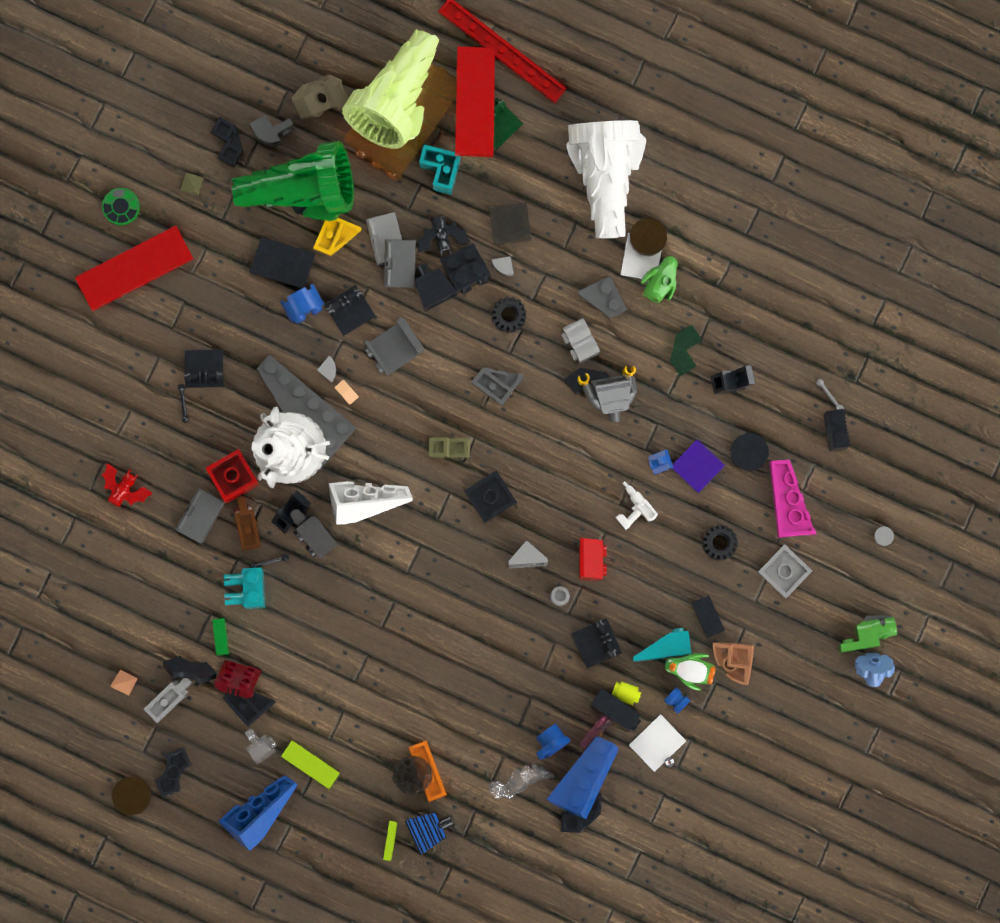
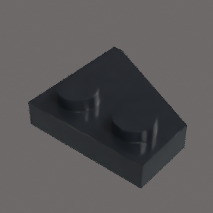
(248, 709)

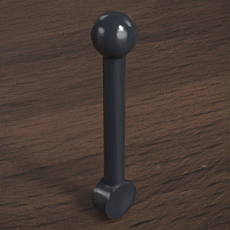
(181, 387)
(284, 557)

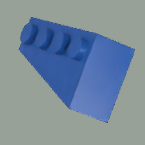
(583, 781)

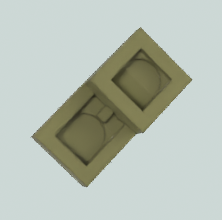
(449, 448)

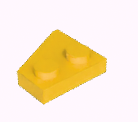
(335, 235)

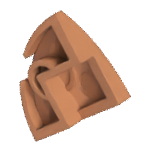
(735, 660)

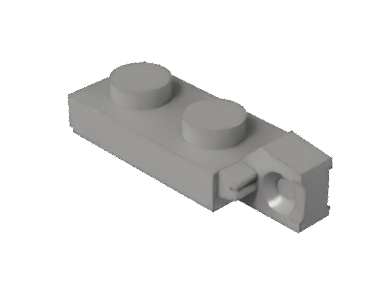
(167, 699)

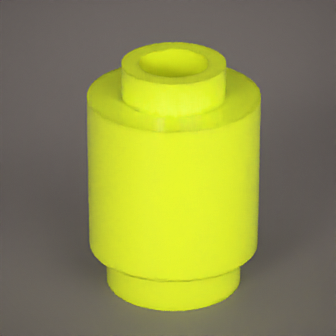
(626, 693)

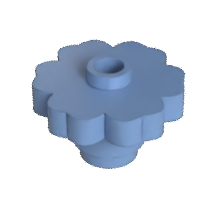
(874, 668)

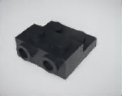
(466, 269)

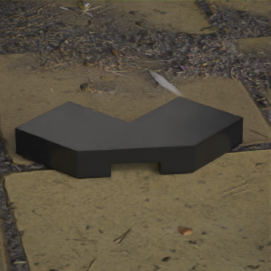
(228, 133)
(572, 381)
(576, 824)

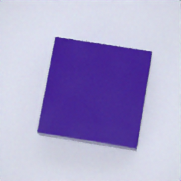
(697, 466)

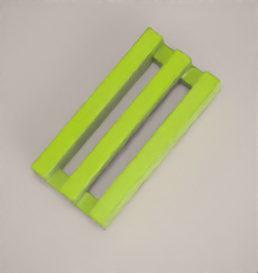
(389, 847)

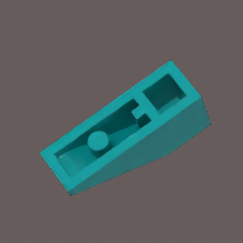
(670, 645)

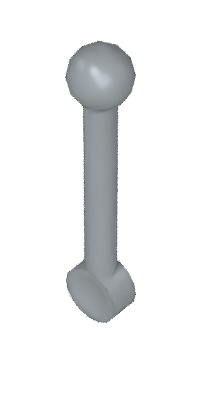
(820, 383)

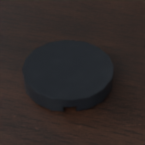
(749, 452)

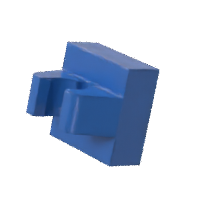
(660, 462)

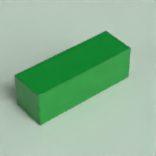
(220, 637)

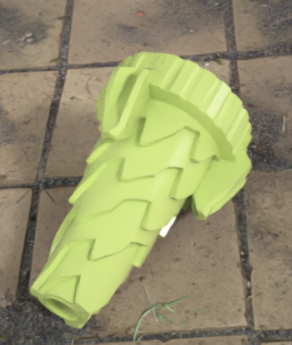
(387, 107)

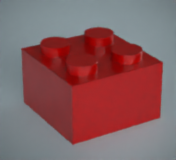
(232, 476)

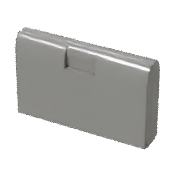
(382, 228)

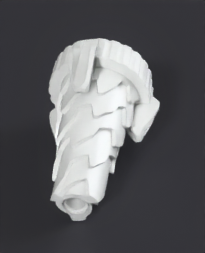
(605, 158)
(296, 448)

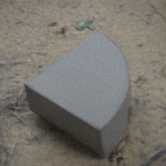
(503, 265)
(328, 369)

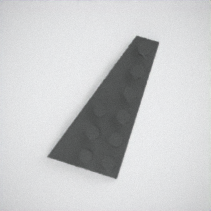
(297, 398)

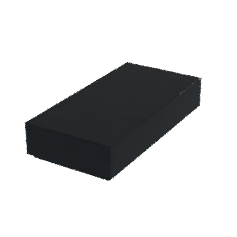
(708, 616)

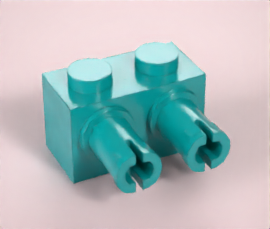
(253, 588)

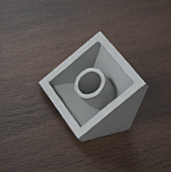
(527, 557)

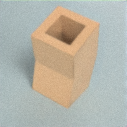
(346, 392)

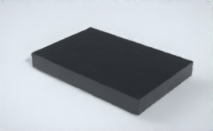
(282, 263)

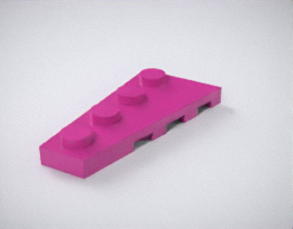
(789, 505)

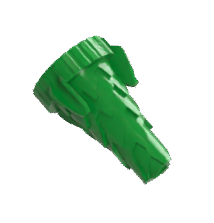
(315, 181)

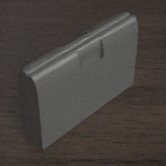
(399, 263)
(199, 516)

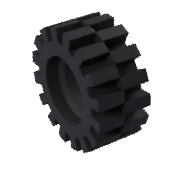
(508, 303)
(711, 550)

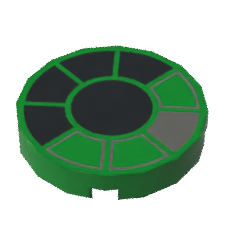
(121, 206)

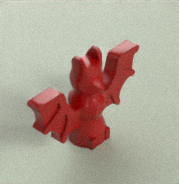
(121, 490)

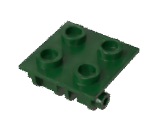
(504, 123)

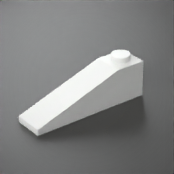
(356, 502)

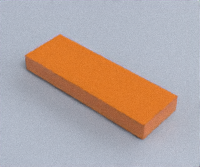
(436, 788)

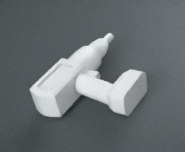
(641, 507)

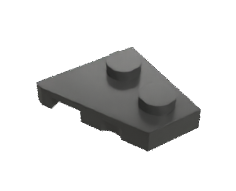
(604, 297)

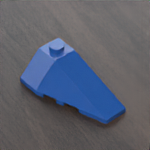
(252, 820)

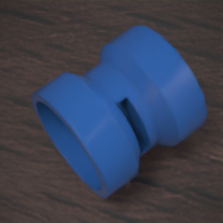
(677, 700)

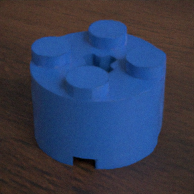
(302, 303)

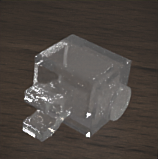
(261, 747)

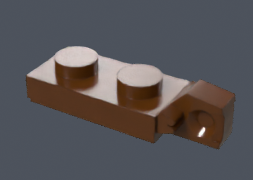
(247, 525)

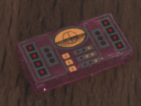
(598, 730)

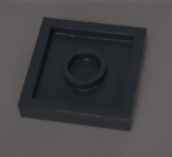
(490, 496)

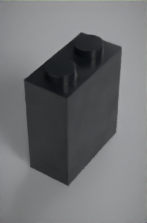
(616, 711)

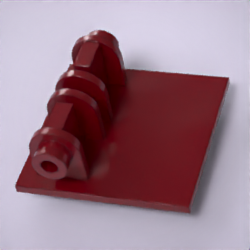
(237, 677)

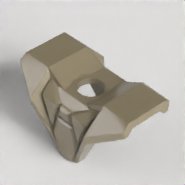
(307, 101)

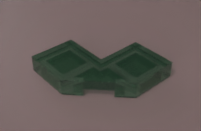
(684, 341)

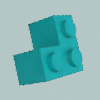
(444, 164)

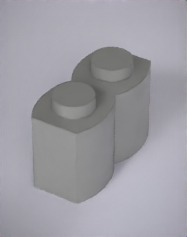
(580, 340)

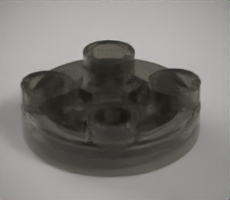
(412, 775)

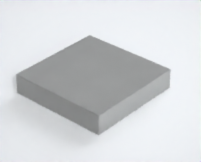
(785, 571)

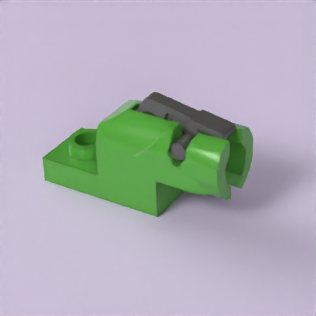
(869, 632)

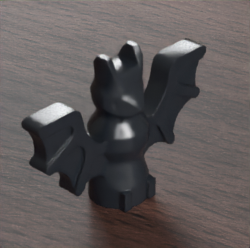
(440, 232)

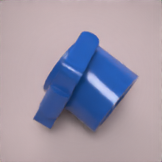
(551, 742)

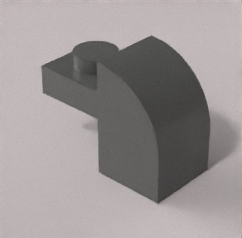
(268, 134)

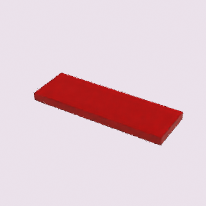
(475, 102)
(134, 268)

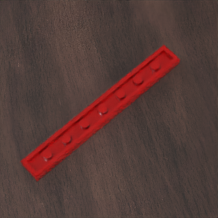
(503, 50)

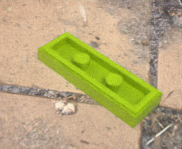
(310, 764)

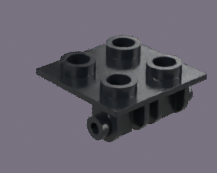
(349, 310)
(204, 368)
(596, 643)

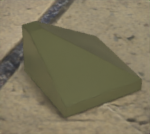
(192, 184)

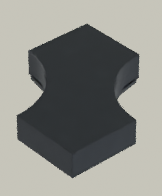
(181, 668)
(169, 781)

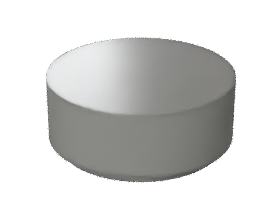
(883, 536)
(560, 596)

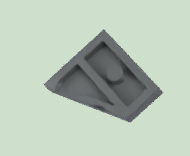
(497, 384)

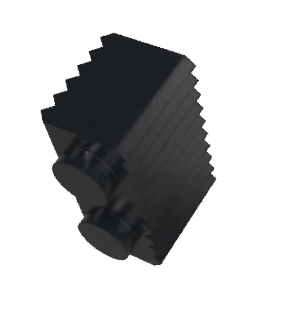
(836, 430)

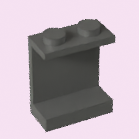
(394, 347)

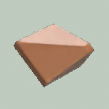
(124, 682)

